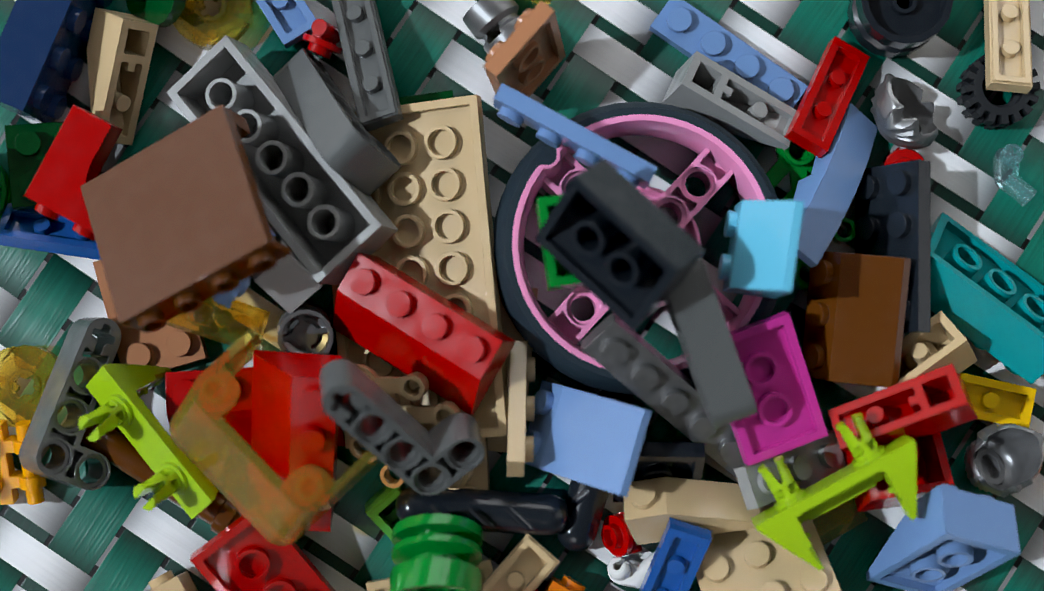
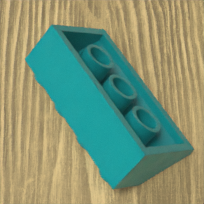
(987, 298)

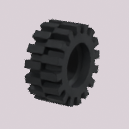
(983, 110)

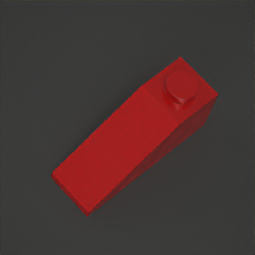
(910, 408)

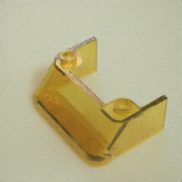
(274, 507)

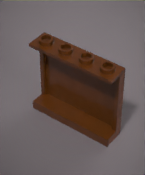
(180, 222)

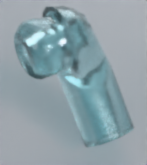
(1006, 174)

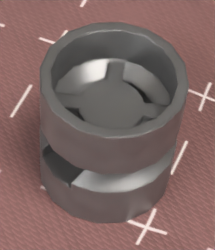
(492, 20)
(305, 330)

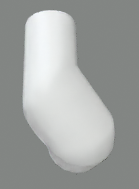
(628, 571)

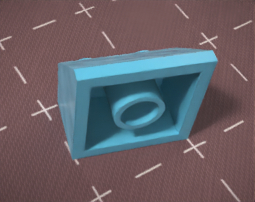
(761, 247)

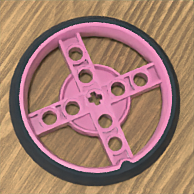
(719, 160)

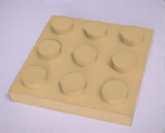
(755, 563)

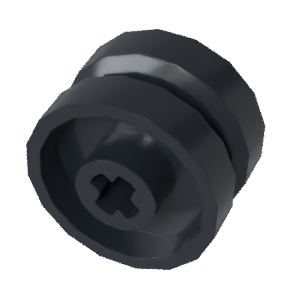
(896, 26)

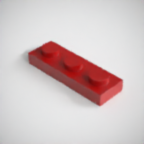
(827, 97)

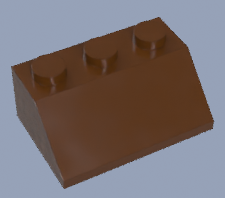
(856, 318)

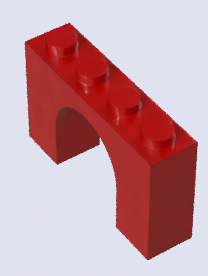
(71, 162)

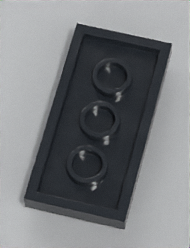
(896, 222)

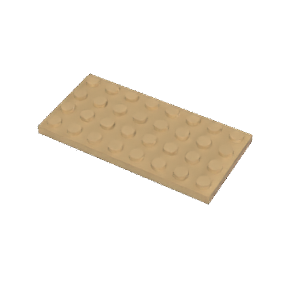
(442, 233)

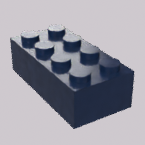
(43, 55)

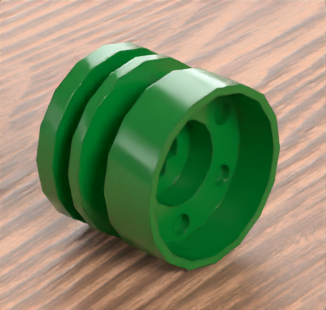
(436, 554)

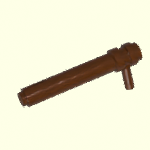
(127, 459)

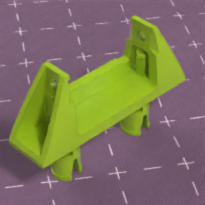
(119, 393)
(871, 463)

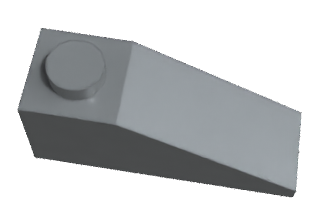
(730, 101)

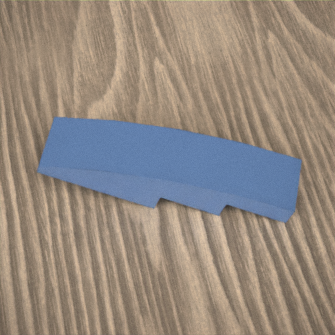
(833, 184)

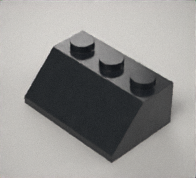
(618, 243)

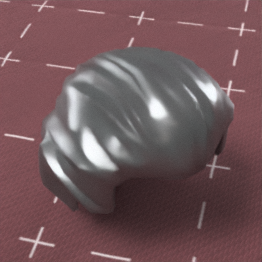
(902, 115)
(1004, 458)

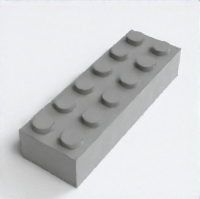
(302, 196)

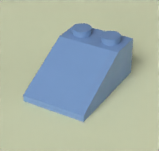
(587, 437)
(948, 542)

